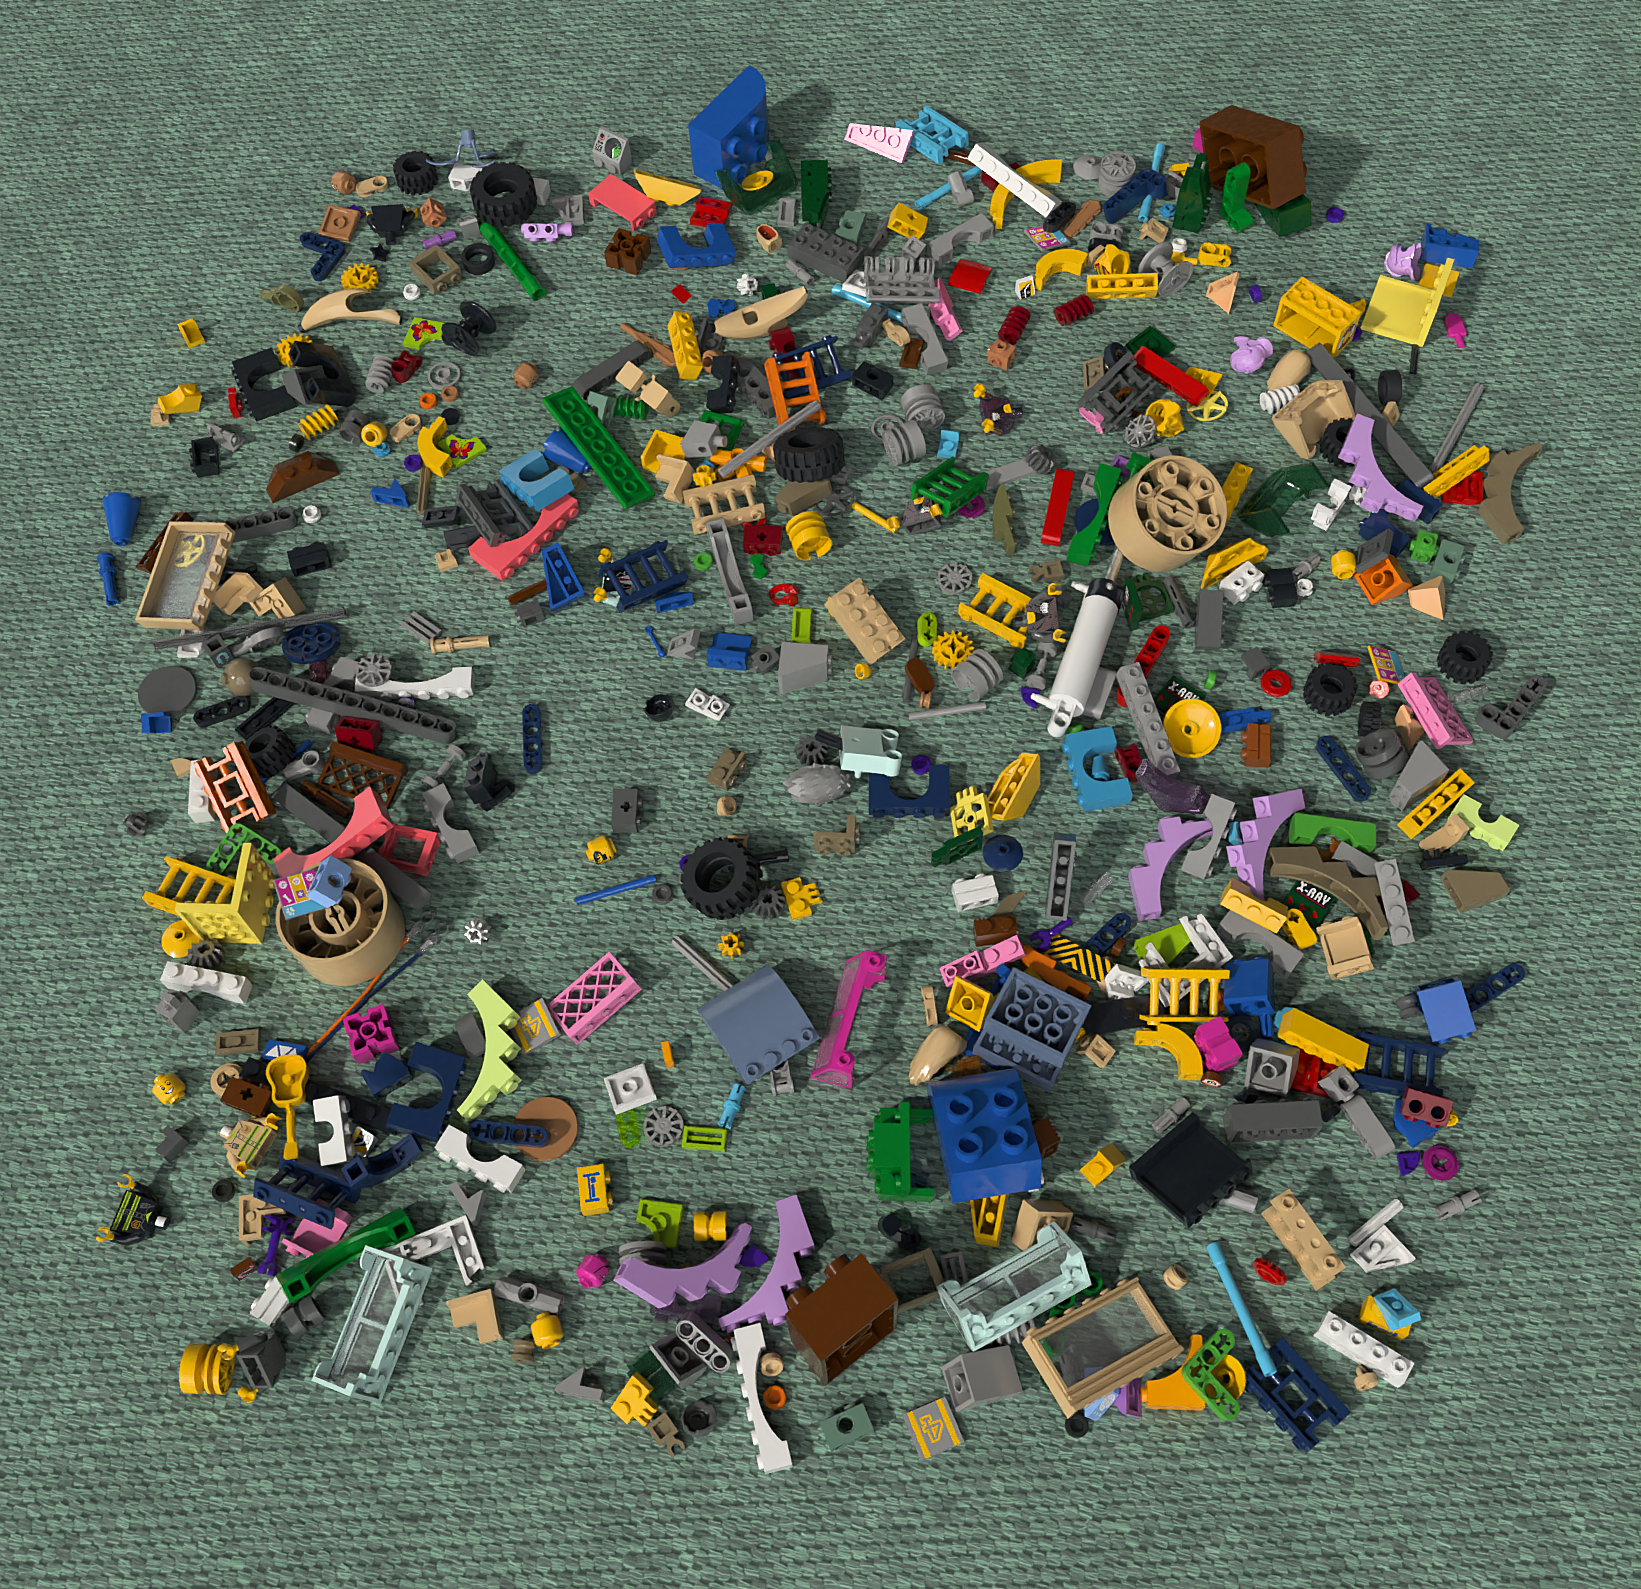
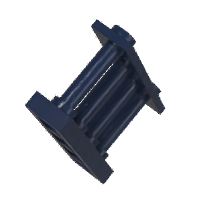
(823, 380)
(643, 593)
(1384, 1083)
(306, 1173)

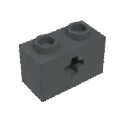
(621, 819)

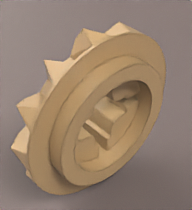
(218, 1077)

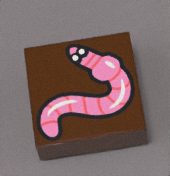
(244, 1268)

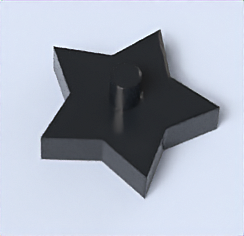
(379, 253)
(1246, 1097)

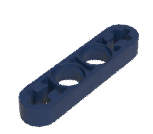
(529, 739)
(1345, 767)
(1102, 945)
(1491, 992)
(509, 1135)

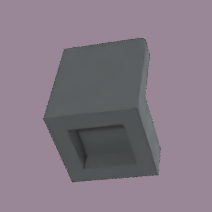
(1256, 662)
(171, 1145)

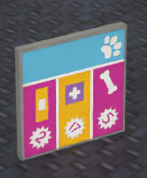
(1046, 240)
(292, 894)

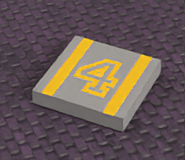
(535, 1027)
(933, 1428)

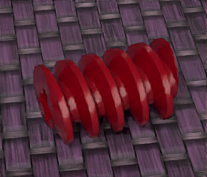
(1074, 310)
(1014, 325)

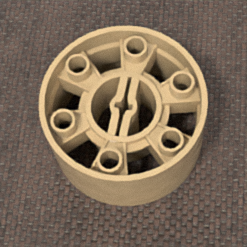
(1181, 503)
(359, 947)

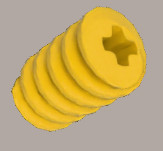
(317, 422)

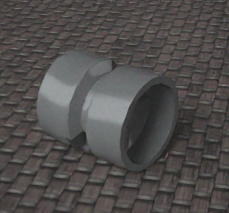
(353, 426)
(304, 1316)

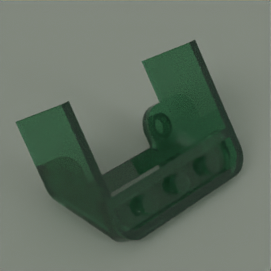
(782, 184)
(1277, 495)

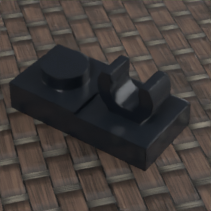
(441, 516)
(461, 537)
(1450, 860)

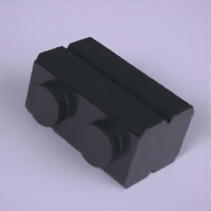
(309, 559)

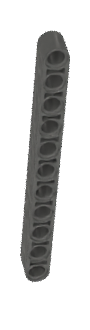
(1381, 430)
(388, 714)
(331, 830)

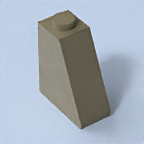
(799, 496)
(1474, 888)

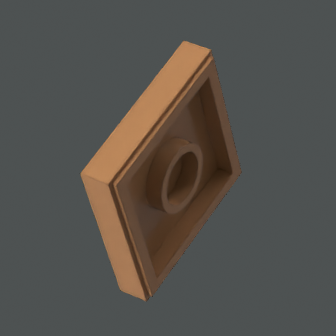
(339, 223)

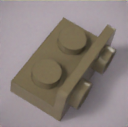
(1093, 371)
(727, 768)

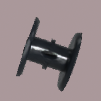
(475, 319)

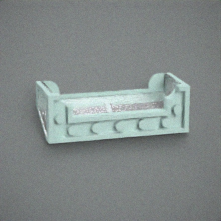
(1016, 1288)
(375, 1326)

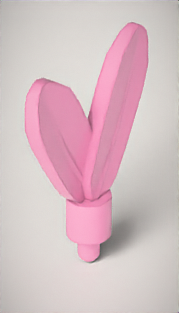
(1095, 419)

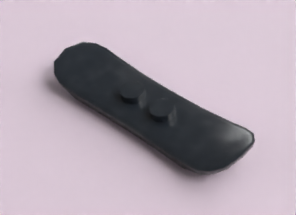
(1125, 1014)

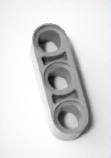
(1099, 692)
(1368, 1127)
(707, 1353)

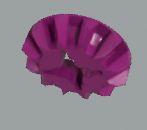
(978, 507)
(1441, 1153)

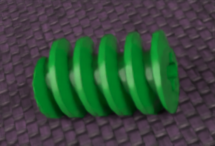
(630, 408)

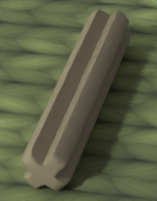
(423, 490)

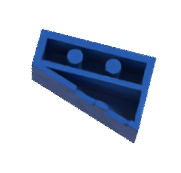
(1440, 245)
(560, 578)

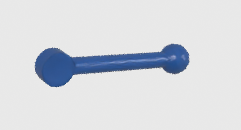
(661, 653)

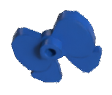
(715, 306)

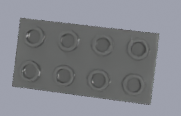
(825, 252)
(1272, 1120)

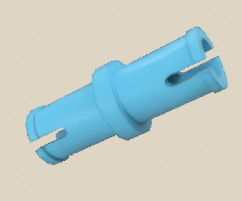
(732, 1106)

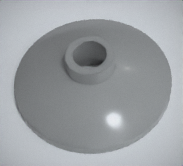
(1087, 166)

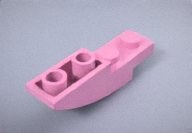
(944, 314)
(985, 962)

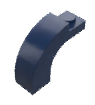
(373, 1170)

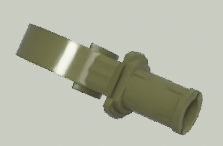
(283, 296)

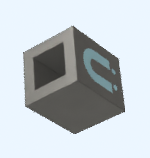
(217, 651)

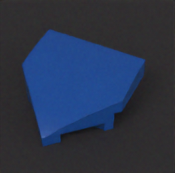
(1413, 1131)

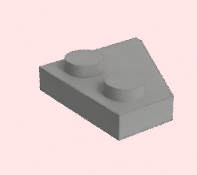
(569, 208)

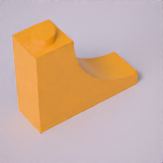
(1173, 1390)

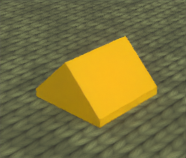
(969, 1003)

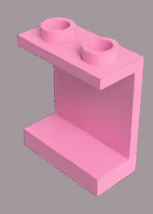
(312, 1237)

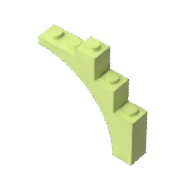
(500, 1049)

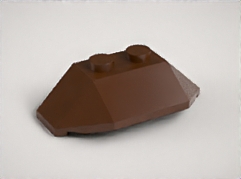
(299, 474)

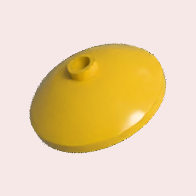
(1203, 724)

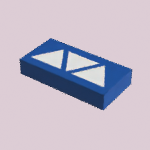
(278, 1048)

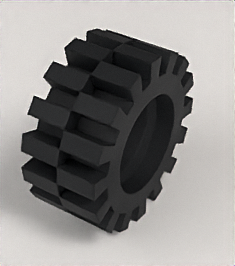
(1369, 718)

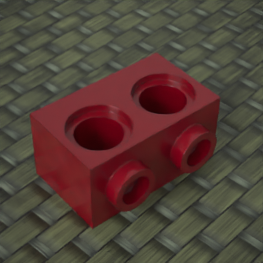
(1427, 1102)

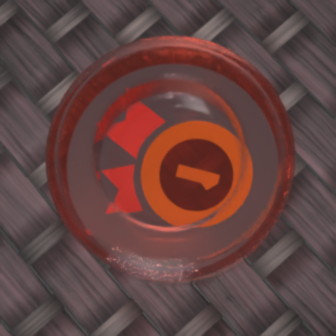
(1379, 689)

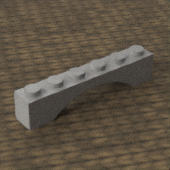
(728, 571)

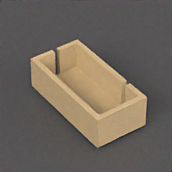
(864, 621)

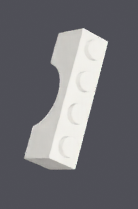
(224, 985)
(502, 1172)

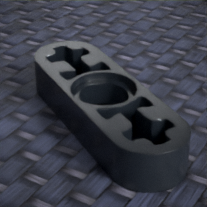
(1053, 222)
(216, 707)

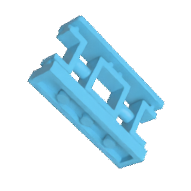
(934, 146)

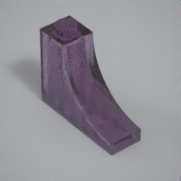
(1169, 793)

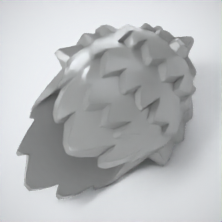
(817, 784)

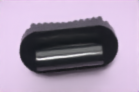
(501, 791)

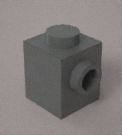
(771, 662)

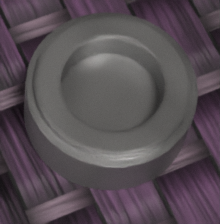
(662, 894)

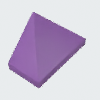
(1130, 1398)

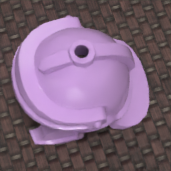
(1403, 261)
(1250, 354)

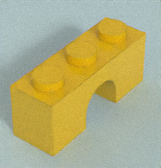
(1267, 913)

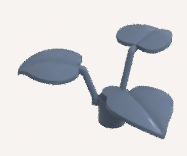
(468, 141)

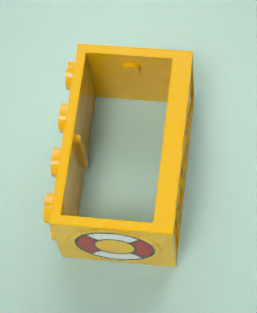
(1316, 316)

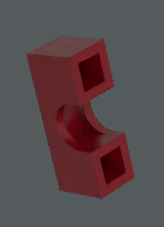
(783, 341)

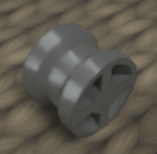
(1408, 1007)

